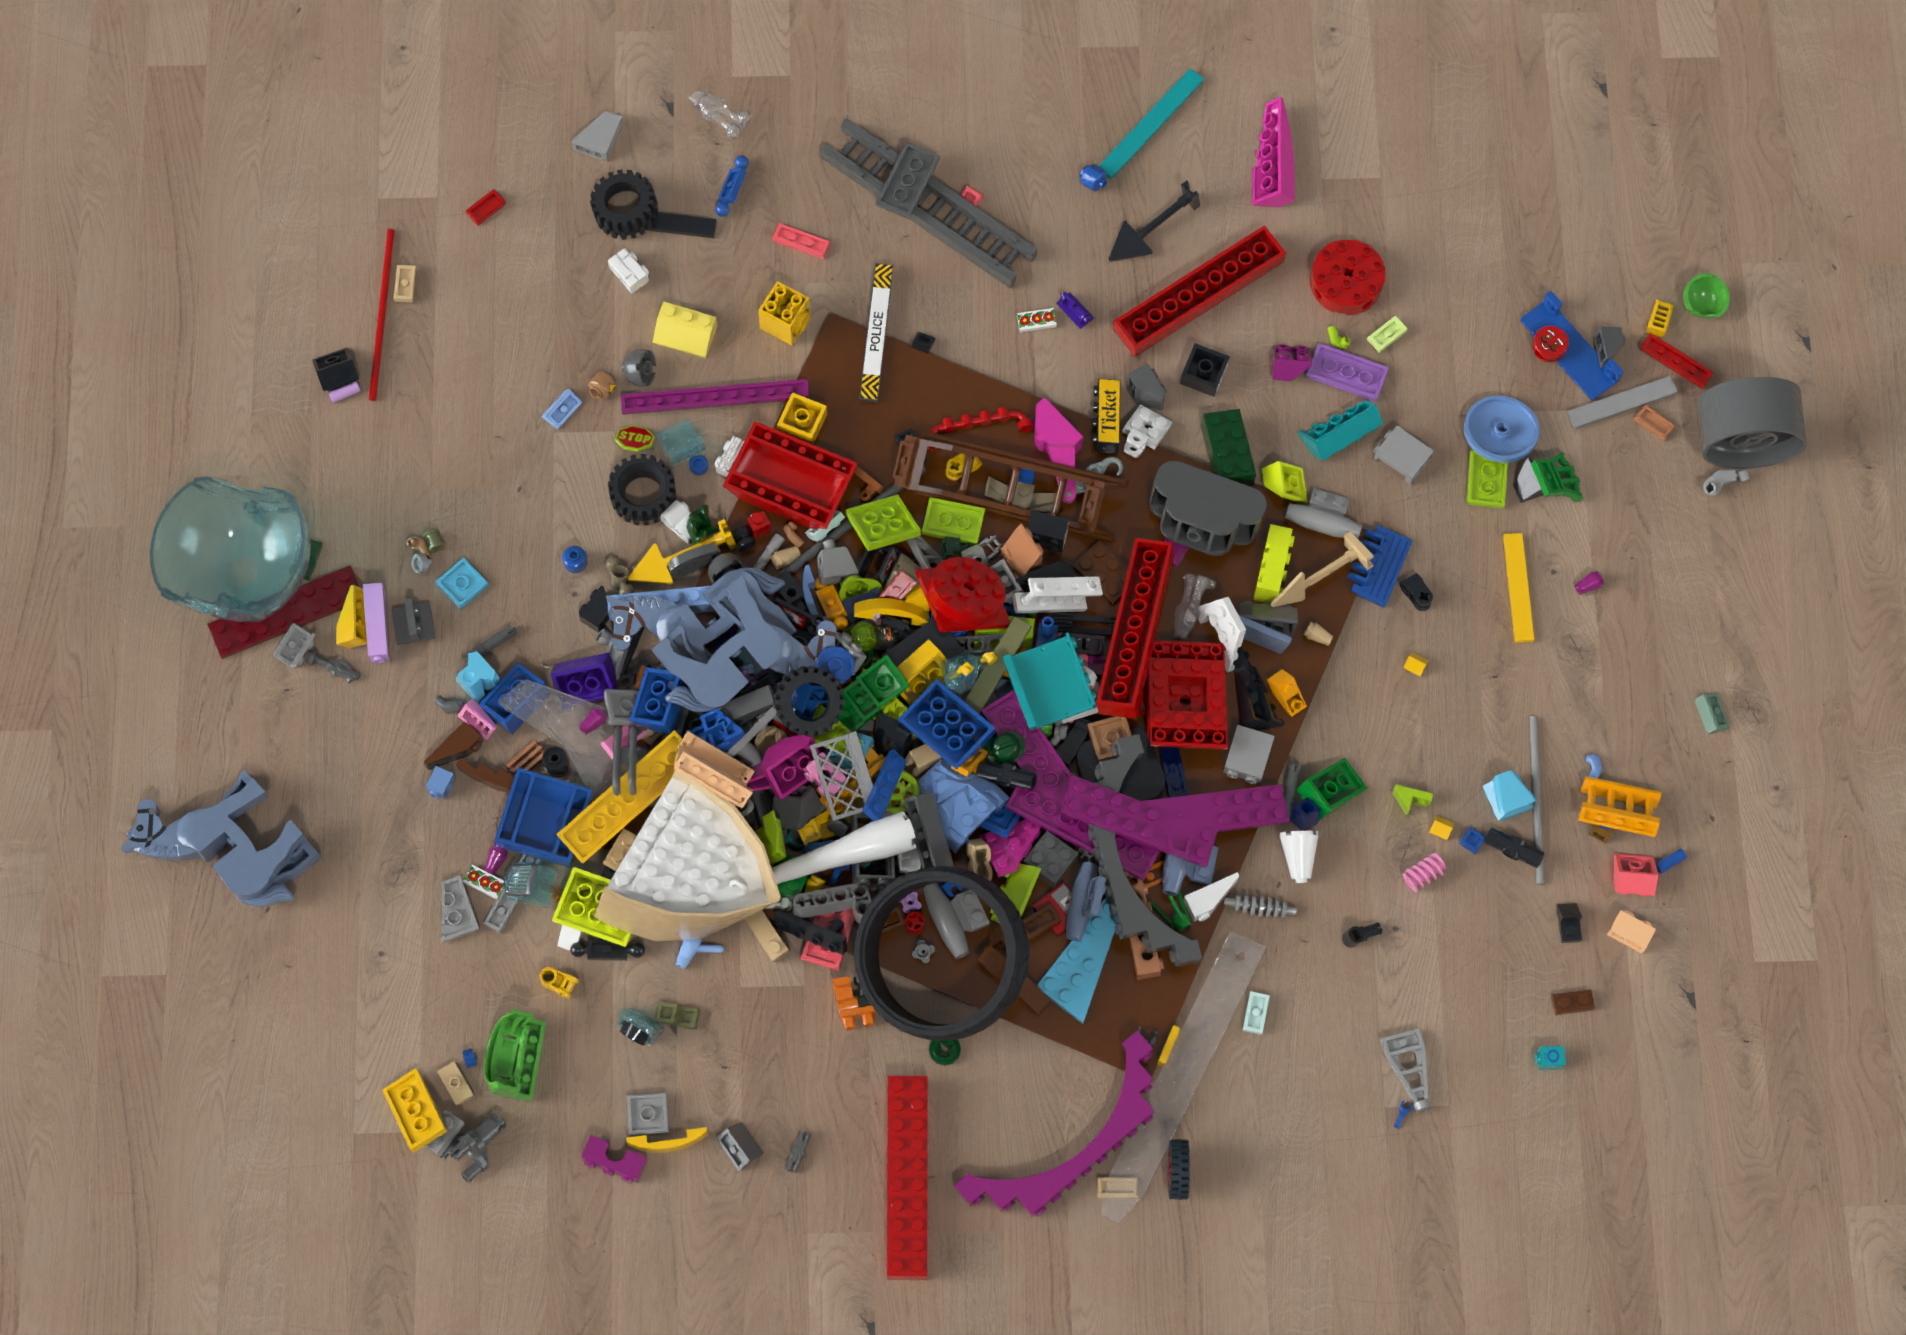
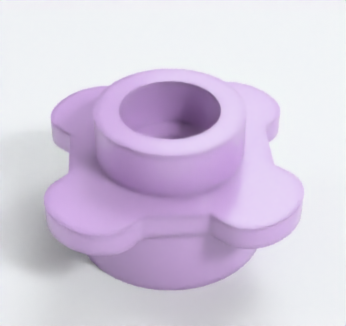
(907, 908)

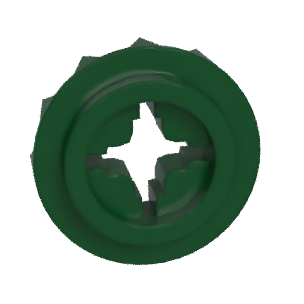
(942, 1059)

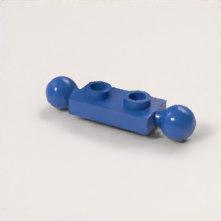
(731, 186)

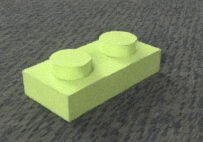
(1387, 334)

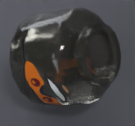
(885, 638)

